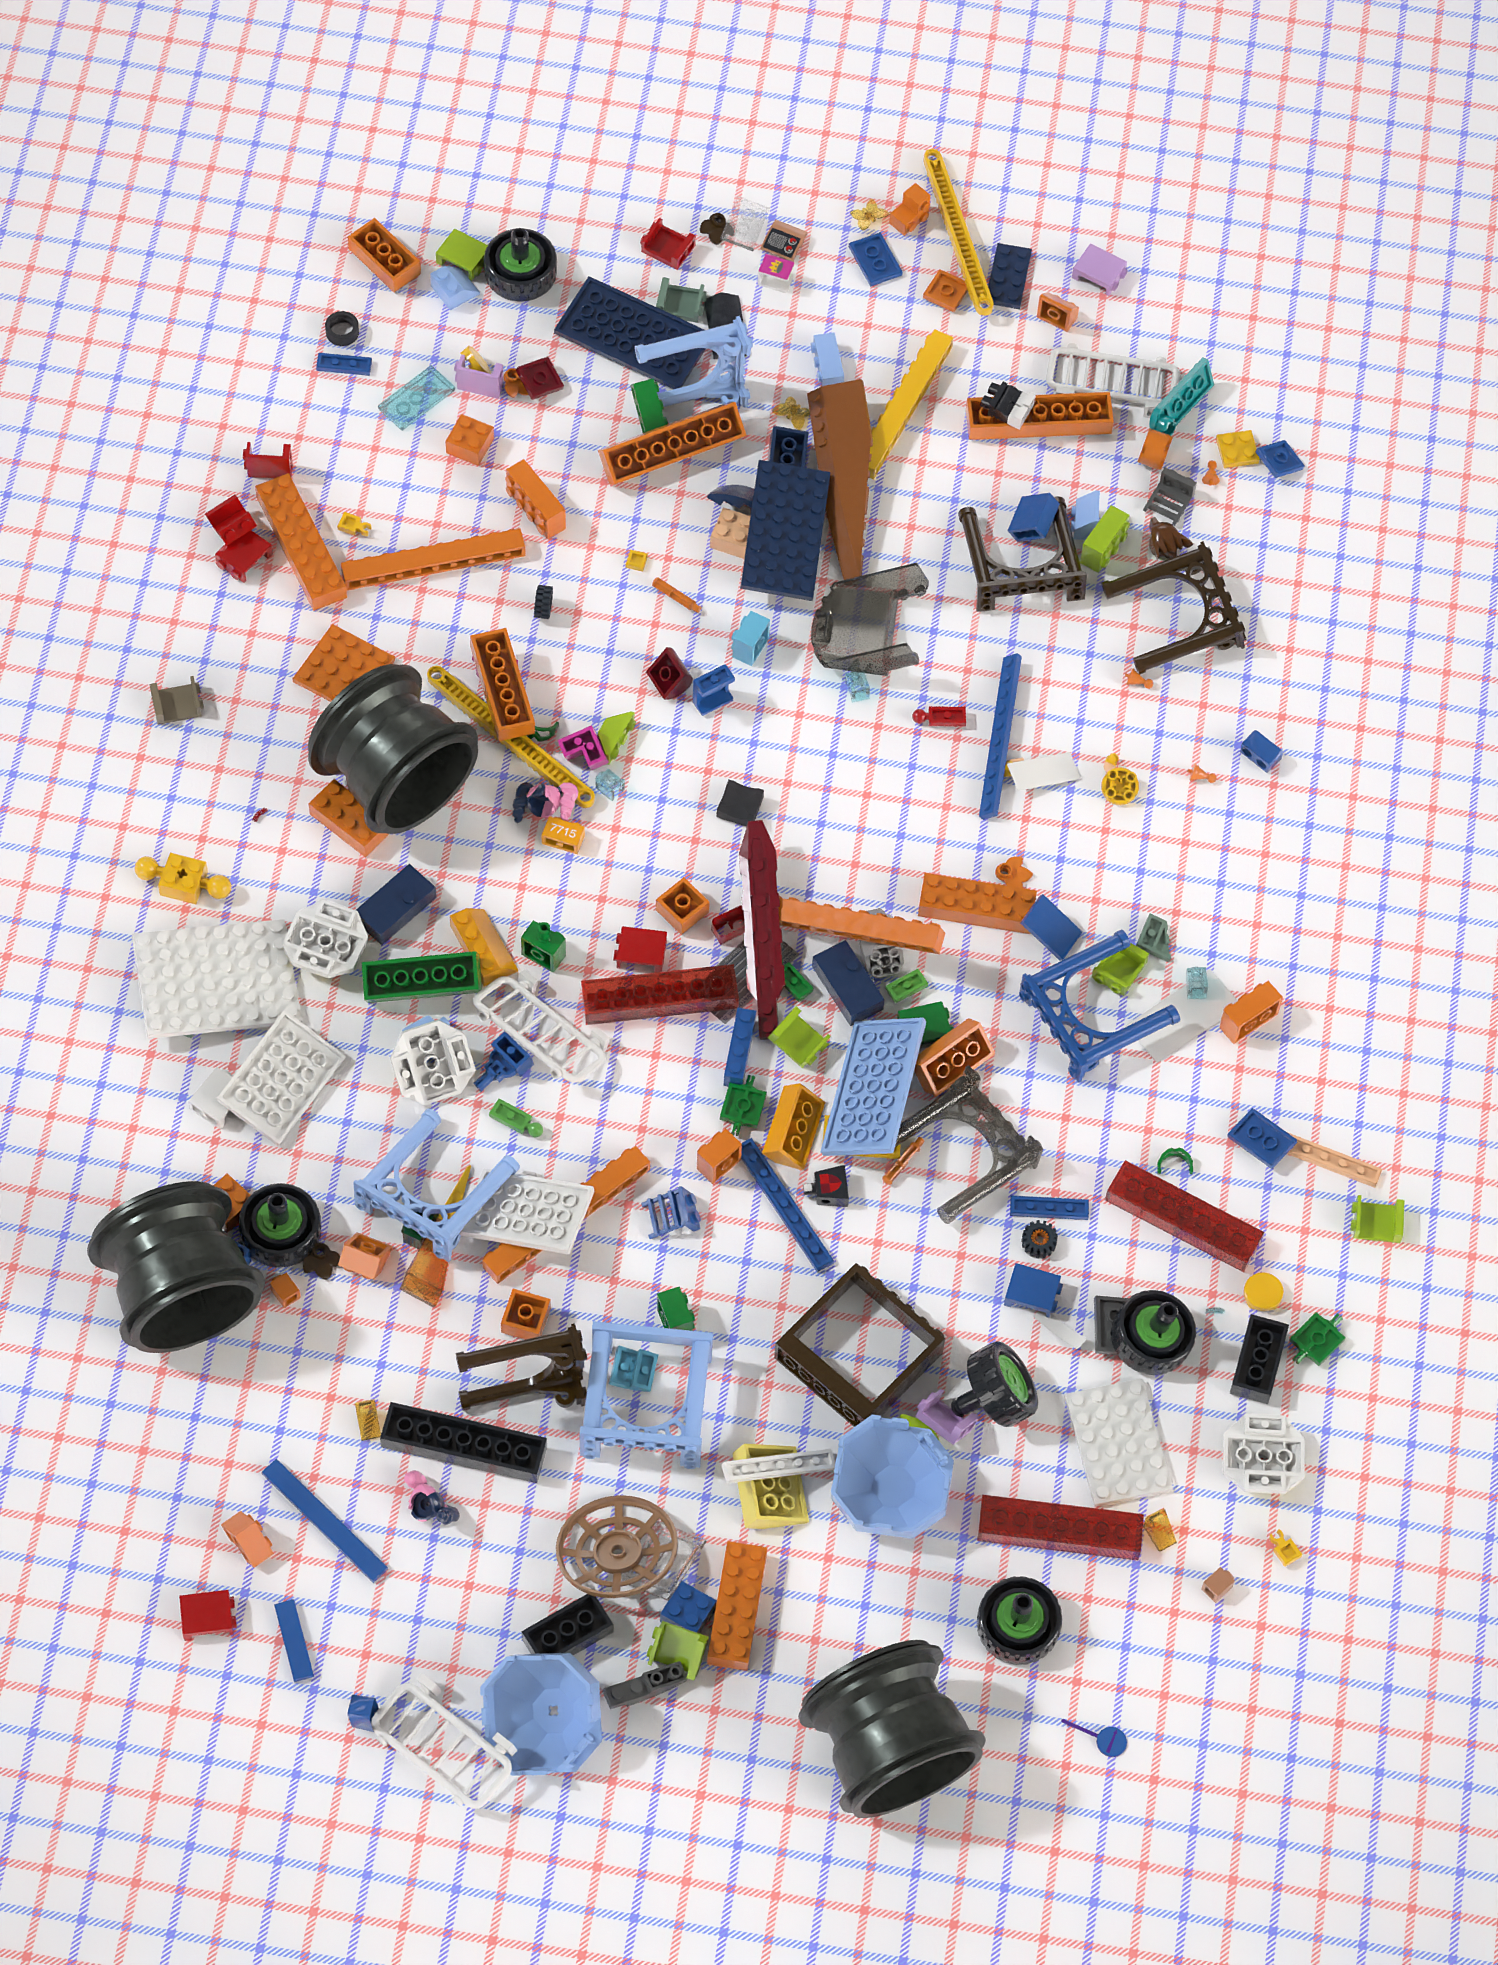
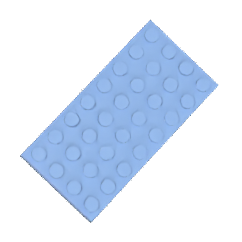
(873, 1087)

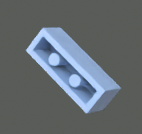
(827, 359)

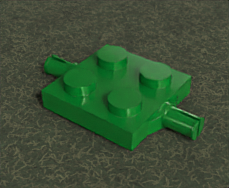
(743, 1105)
(1317, 1339)

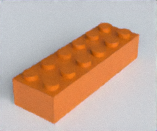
(502, 684)
(975, 902)
(737, 1606)

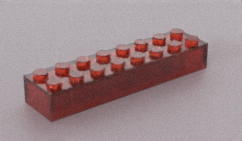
(659, 994)
(1184, 1216)
(1060, 1527)

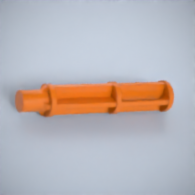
(676, 595)
(902, 1162)

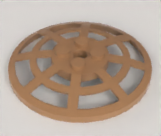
(613, 1540)

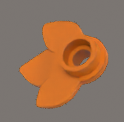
(513, 385)
(1016, 873)

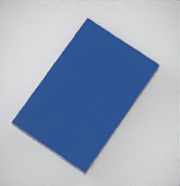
(875, 259)
(1051, 927)
(1262, 1138)

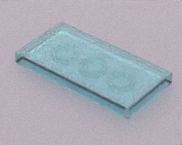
(416, 397)

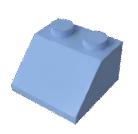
(453, 286)
(1085, 515)

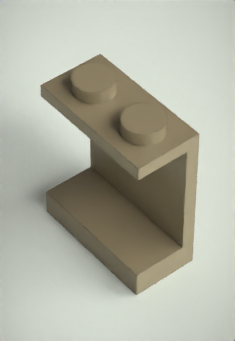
(177, 702)

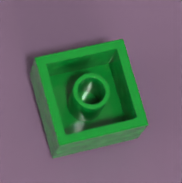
(674, 1310)

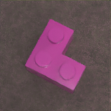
(586, 743)

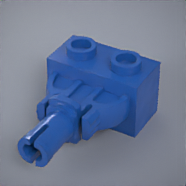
(504, 1061)

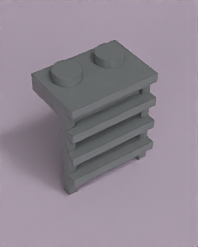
(1176, 488)

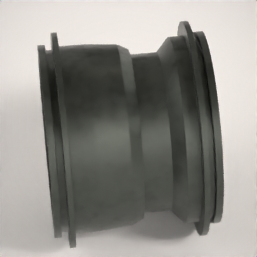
(395, 751)
(175, 1267)
(891, 1728)

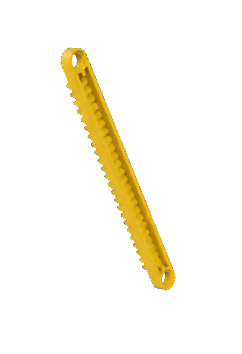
(958, 232)
(521, 746)

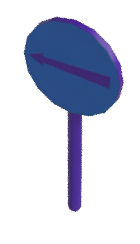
(1109, 1741)

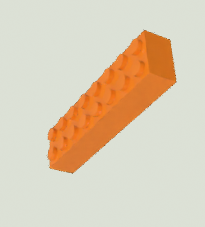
(1049, 416)
(672, 443)
(301, 542)

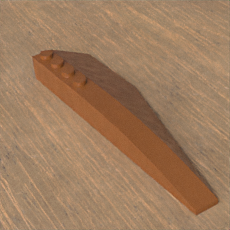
(843, 449)

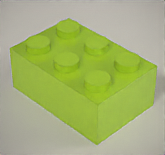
(1105, 539)

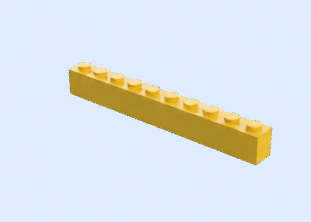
(908, 397)

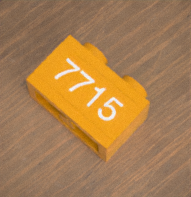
(563, 835)

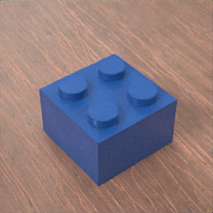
(688, 1608)

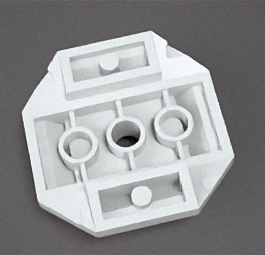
(321, 924)
(451, 1067)
(1265, 1436)

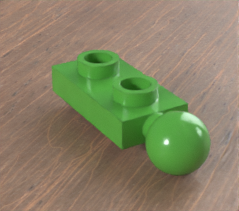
(515, 1118)

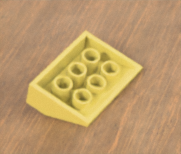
(771, 1500)

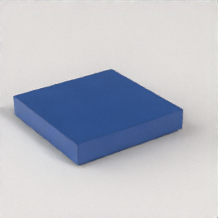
(1280, 458)

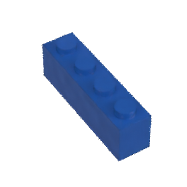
(740, 1046)

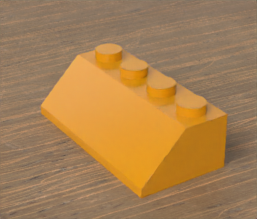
(478, 934)
(793, 1126)

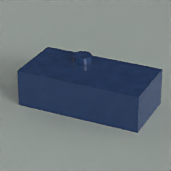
(788, 446)
(396, 904)
(848, 982)

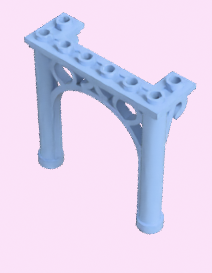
(729, 343)
(445, 1233)

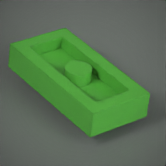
(906, 986)

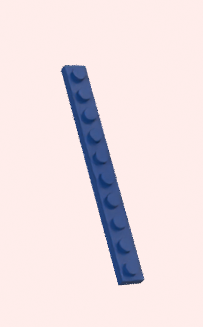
(1000, 736)

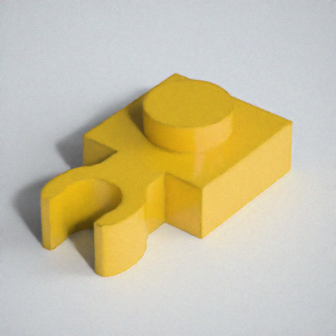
(351, 524)
(1285, 1550)

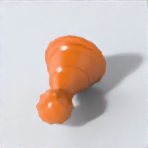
(1211, 477)
(1135, 678)
(1198, 773)

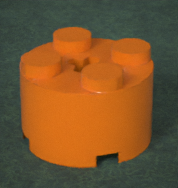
(1155, 449)

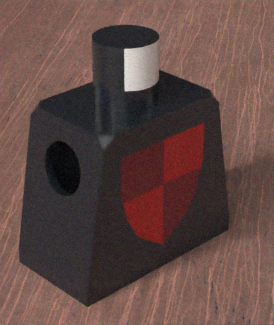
(829, 1187)

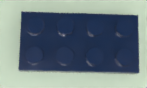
(1009, 275)

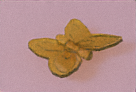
(868, 213)
(794, 410)

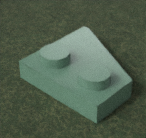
(1155, 938)

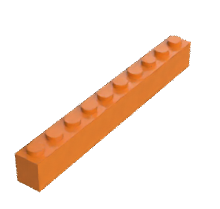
(433, 559)
(861, 925)
(606, 1184)

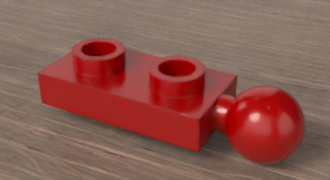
(941, 716)

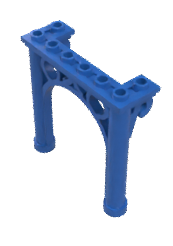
(1033, 992)

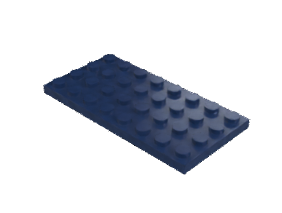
(617, 322)
(785, 530)

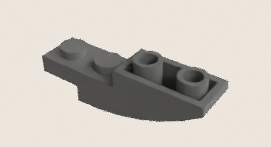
(646, 1686)

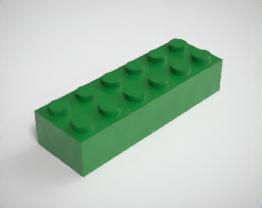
(421, 977)

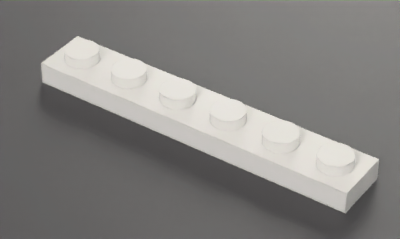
(778, 1465)

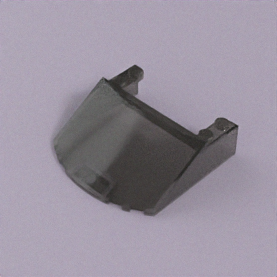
(859, 618)

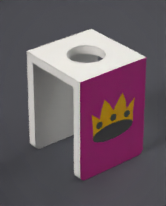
(775, 273)

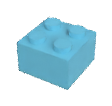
(750, 638)

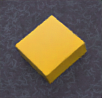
(636, 560)

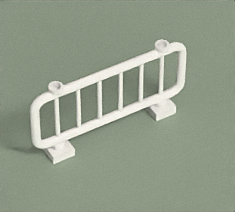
(1072, 350)
(526, 986)
(497, 1752)

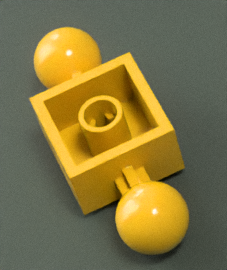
(183, 878)

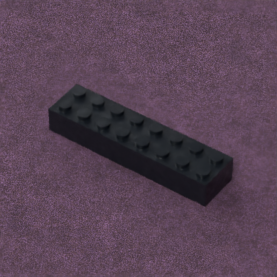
(463, 1442)

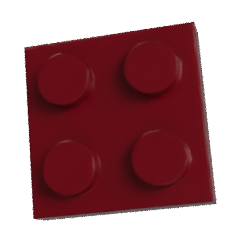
(539, 378)

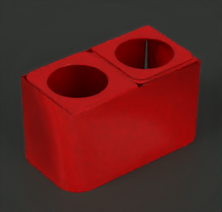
(721, 920)

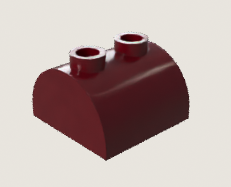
(669, 674)

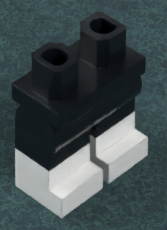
(1008, 404)

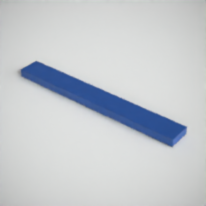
(785, 1206)
(324, 1520)

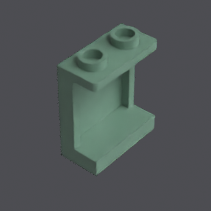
(681, 300)

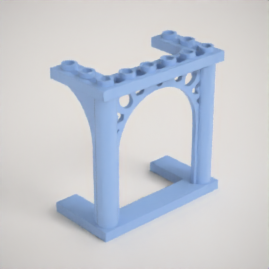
(689, 1441)

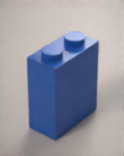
(1033, 517)

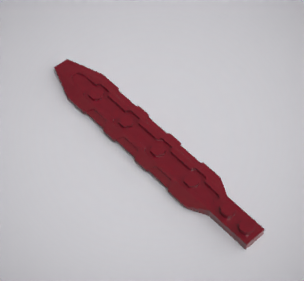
(762, 926)

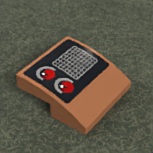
(783, 240)

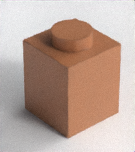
(1218, 1584)

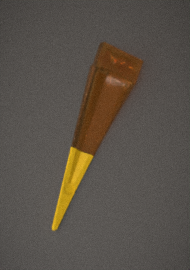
(427, 1272)

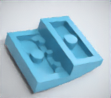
(633, 1369)

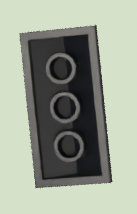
(722, 310)

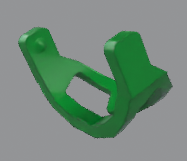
(552, 730)
(1177, 1153)

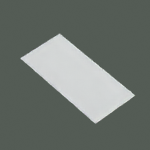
(1044, 771)

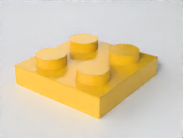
(1237, 449)

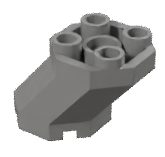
(879, 958)

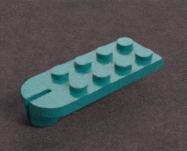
(1182, 398)

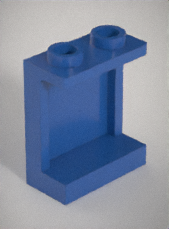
(712, 690)
(1033, 1289)

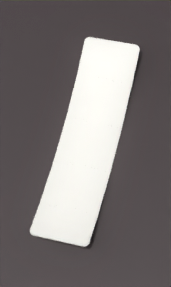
(1060, 1329)

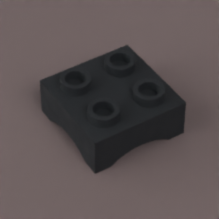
(739, 803)

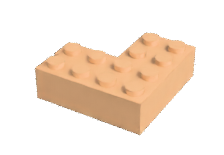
(730, 533)

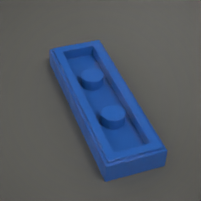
(344, 364)

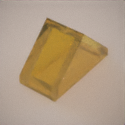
(367, 1419)
(1159, 1530)

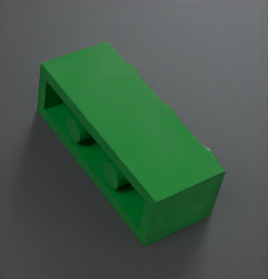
(648, 405)

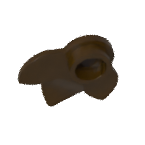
(713, 228)
(321, 1264)

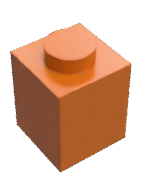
(284, 1289)

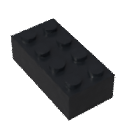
(1259, 1359)
(569, 1628)

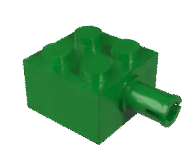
(543, 945)

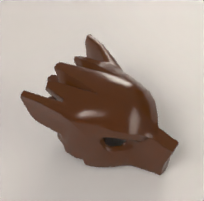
(1166, 539)

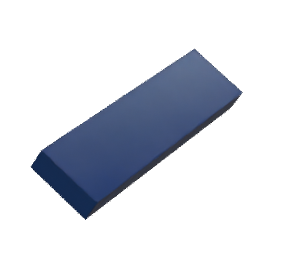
(1049, 1207)
(294, 1640)

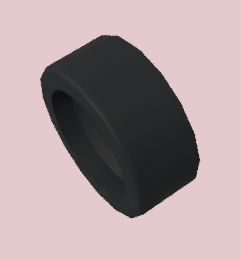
(340, 317)

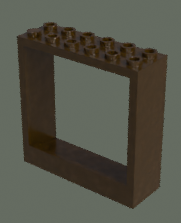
(831, 1385)

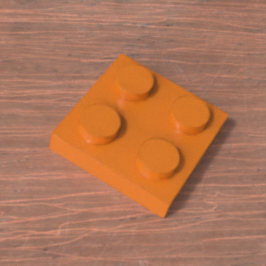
(946, 290)

